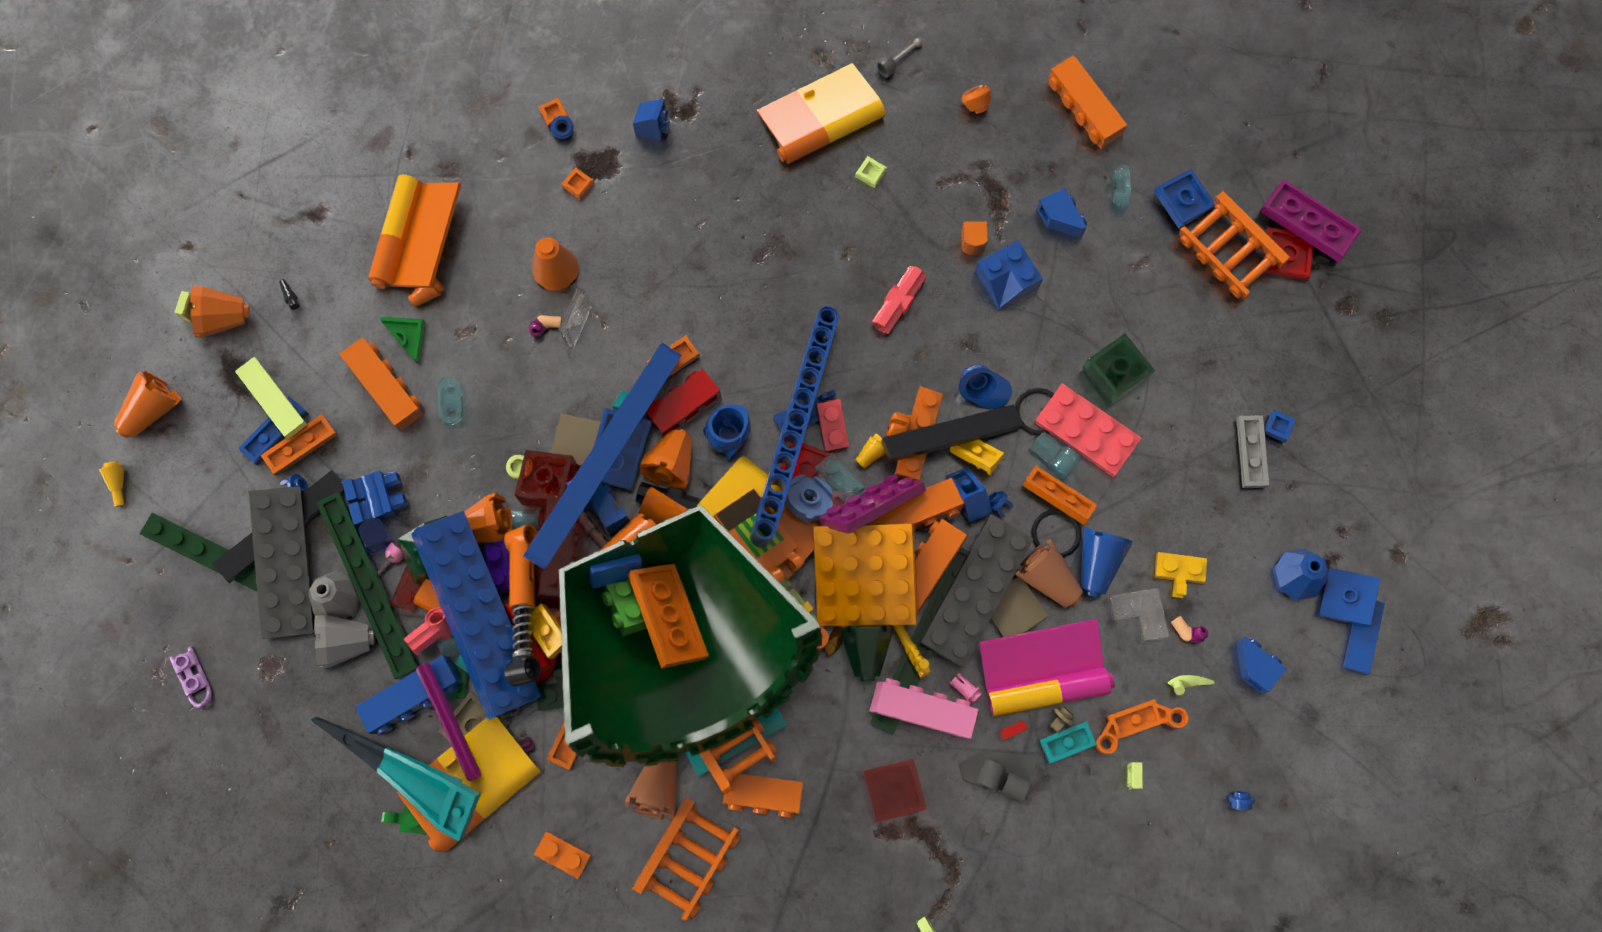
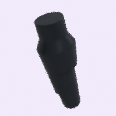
(289, 295)

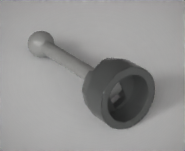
(887, 65)

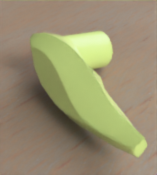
(1188, 681)

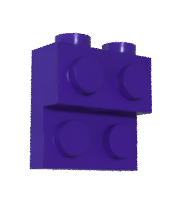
(497, 561)

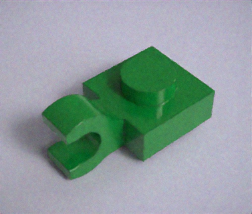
(406, 820)

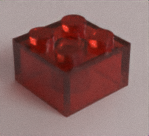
(544, 476)
(894, 790)

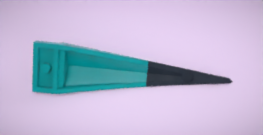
(433, 792)

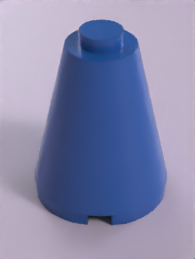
(1101, 560)

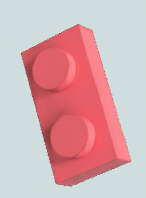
(832, 424)

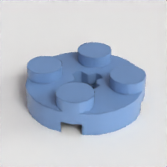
(804, 509)

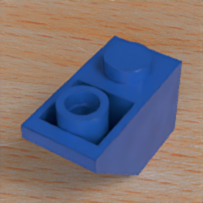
(652, 119)
(1061, 215)
(1257, 666)

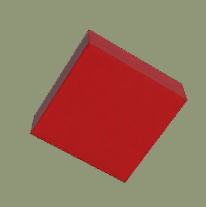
(1013, 730)

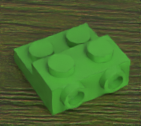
(624, 607)

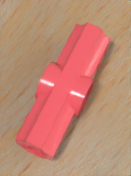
(899, 299)
(430, 631)

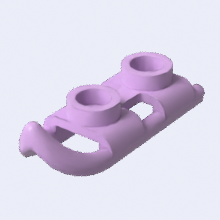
(192, 683)

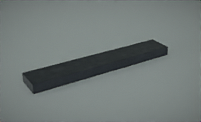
(951, 433)
(241, 556)

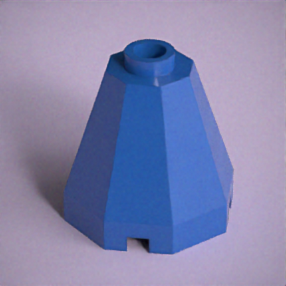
(1300, 574)

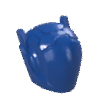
(728, 429)

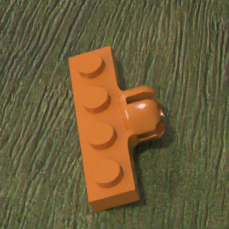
(922, 415)

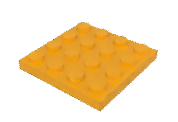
(865, 575)

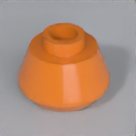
(977, 98)

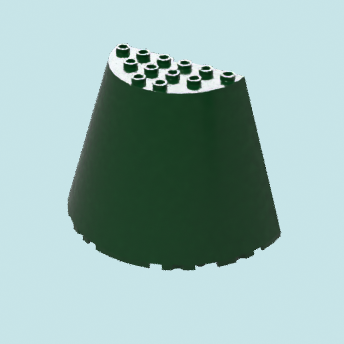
(755, 636)

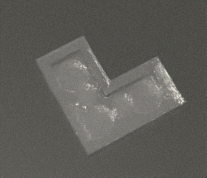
(1145, 606)

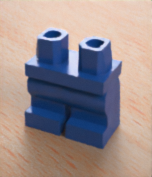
(373, 497)
(607, 509)

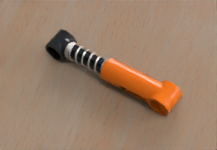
(523, 666)

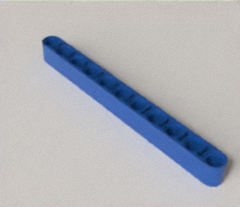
(792, 433)
(602, 457)

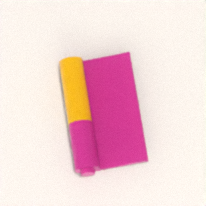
(1044, 668)

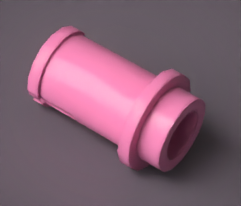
(966, 688)

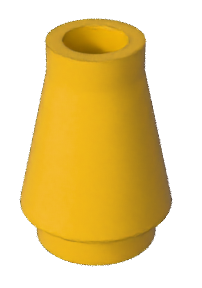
(871, 451)

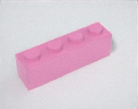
(923, 709)

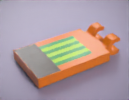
(738, 521)

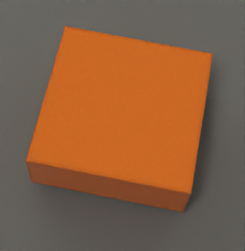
(551, 110)
(577, 183)

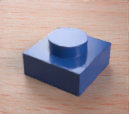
(1279, 426)

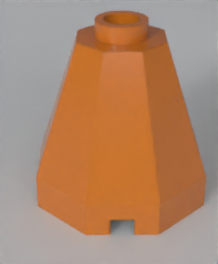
(216, 311)
(669, 460)
(489, 519)

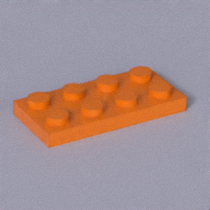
(668, 615)

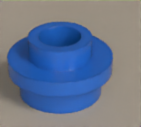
(562, 120)
(1241, 800)

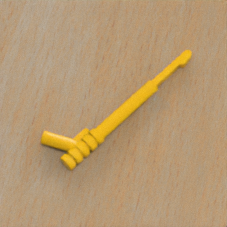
(920, 663)

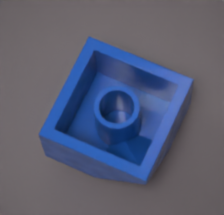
(1008, 275)

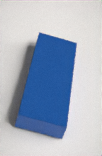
(266, 437)
(1363, 643)

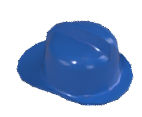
(984, 387)

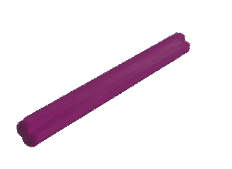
(448, 722)

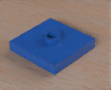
(1184, 198)
(1350, 597)

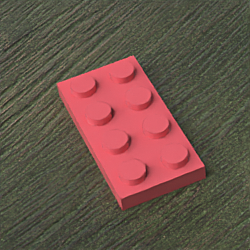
(1088, 430)

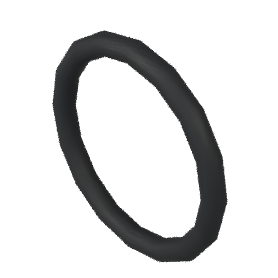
(1019, 401)
(1057, 511)

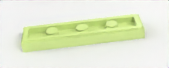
(271, 398)

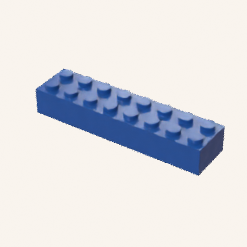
(472, 611)

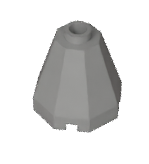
(334, 596)
(340, 640)

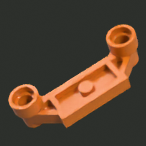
(1136, 720)

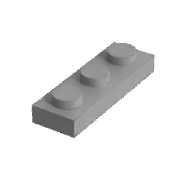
(1252, 451)

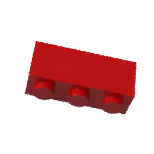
(683, 402)

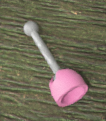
(393, 555)

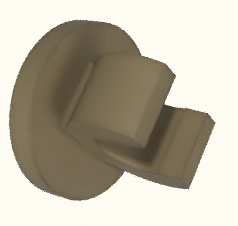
(1064, 716)

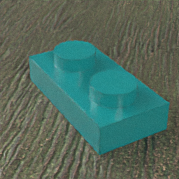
(1067, 742)

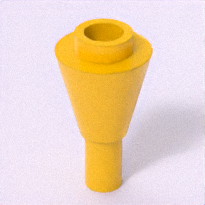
(114, 476)

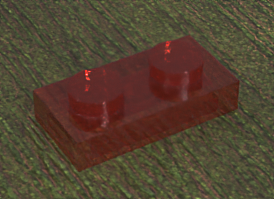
(406, 592)

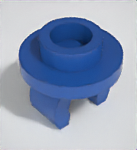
(294, 481)
(996, 501)

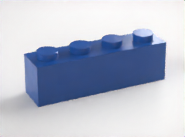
(406, 697)

